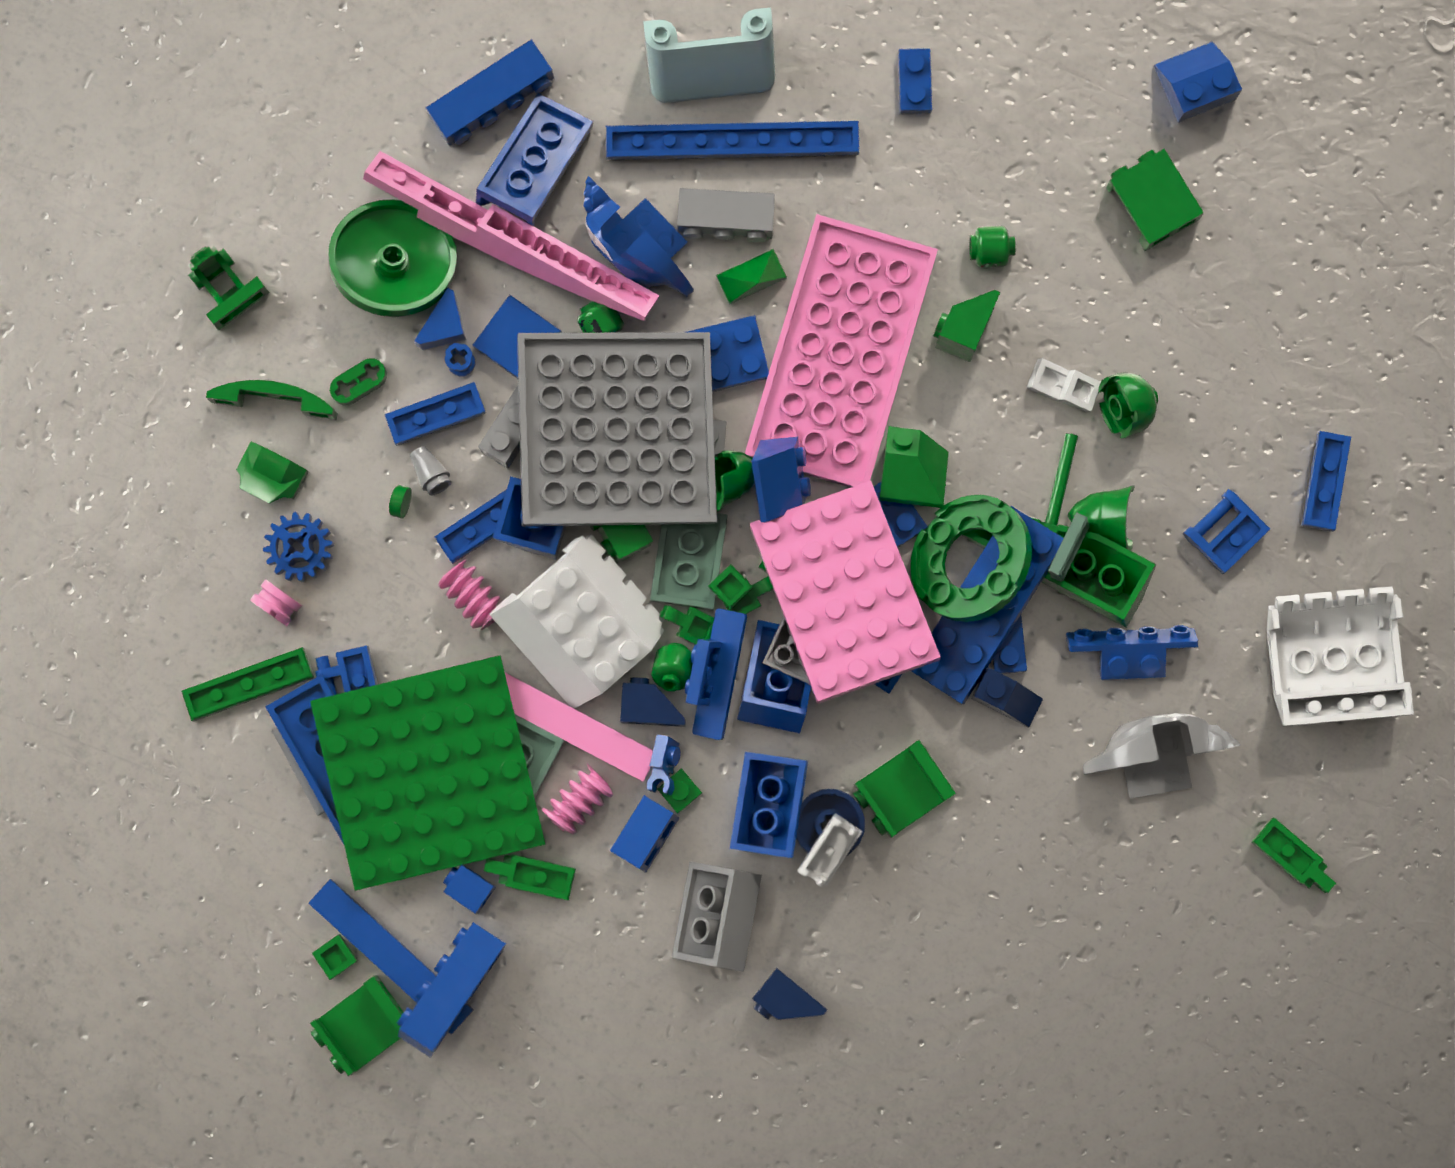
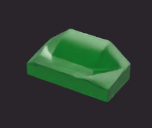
(269, 474)

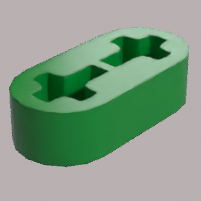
(354, 375)

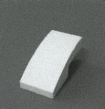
(1064, 385)

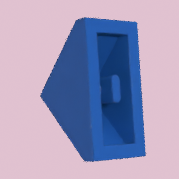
(443, 324)

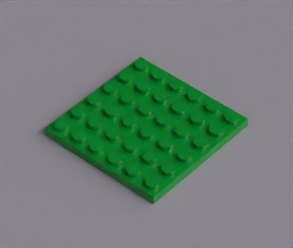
(427, 772)

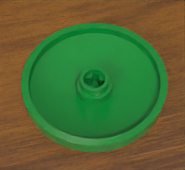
(391, 259)

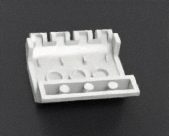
(581, 622)
(1337, 657)

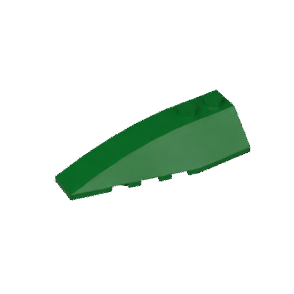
(1100, 576)

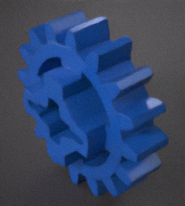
(290, 556)

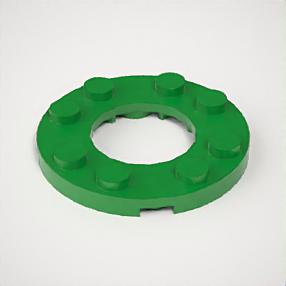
(1001, 584)

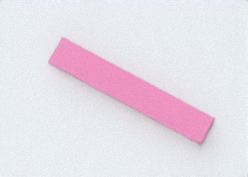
(579, 729)

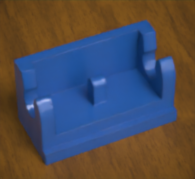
(645, 834)

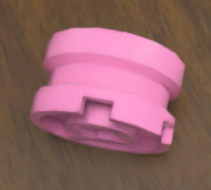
(276, 602)

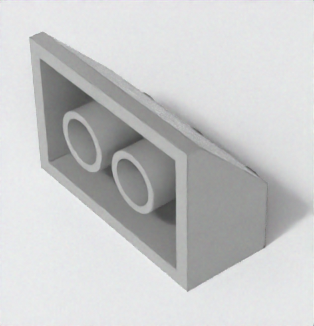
(716, 916)

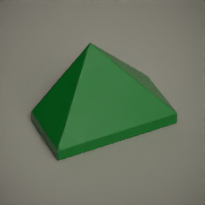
(751, 276)

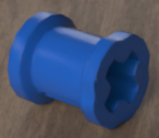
(457, 368)

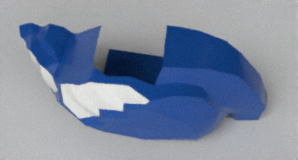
(637, 244)

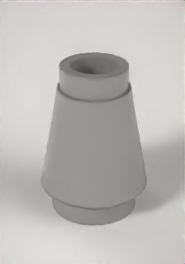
(430, 471)

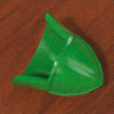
(732, 476)
(1106, 514)

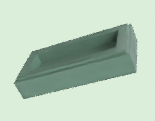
(1069, 547)

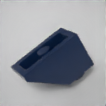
(1007, 697)
(647, 705)
(785, 999)

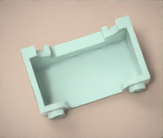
(712, 65)

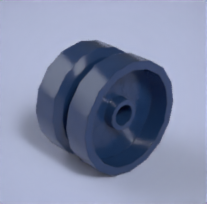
(822, 806)

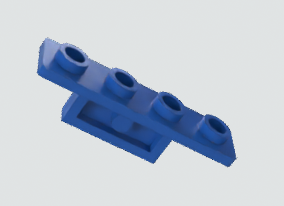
(1132, 652)
(714, 673)

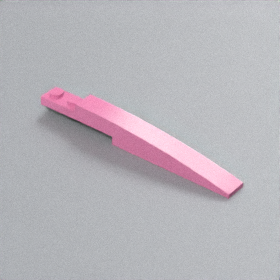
(509, 239)

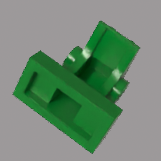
(207, 266)

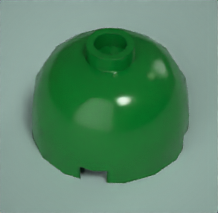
(1127, 403)

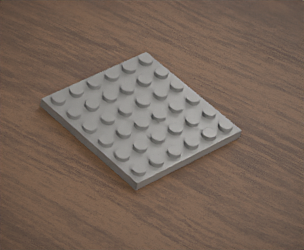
(616, 429)

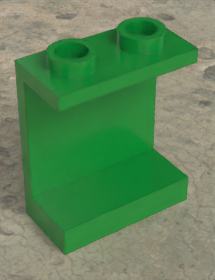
(1155, 197)
(903, 790)
(359, 1026)

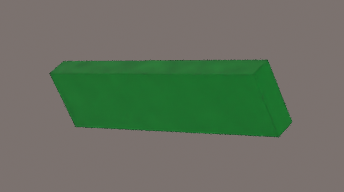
(247, 684)

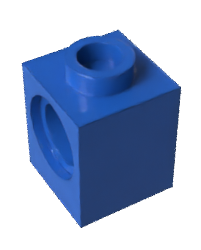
(468, 888)

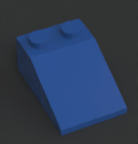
(768, 694)

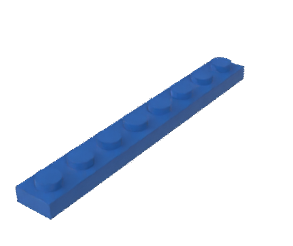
(732, 140)

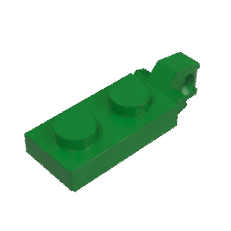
(1293, 856)
(533, 875)

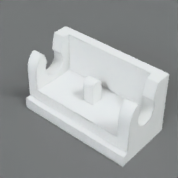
(829, 850)

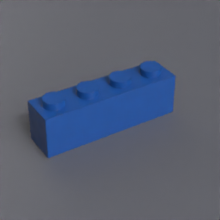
(490, 93)
(451, 989)

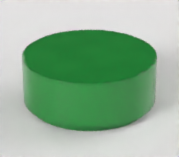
(400, 501)

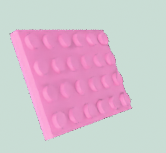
(844, 592)

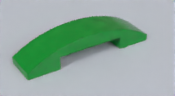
(234, 393)

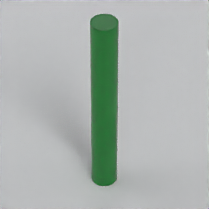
(1061, 479)

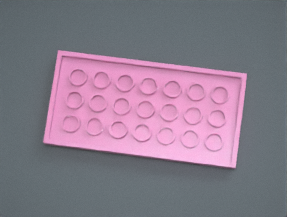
(843, 348)

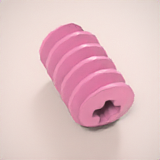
(470, 595)
(578, 801)

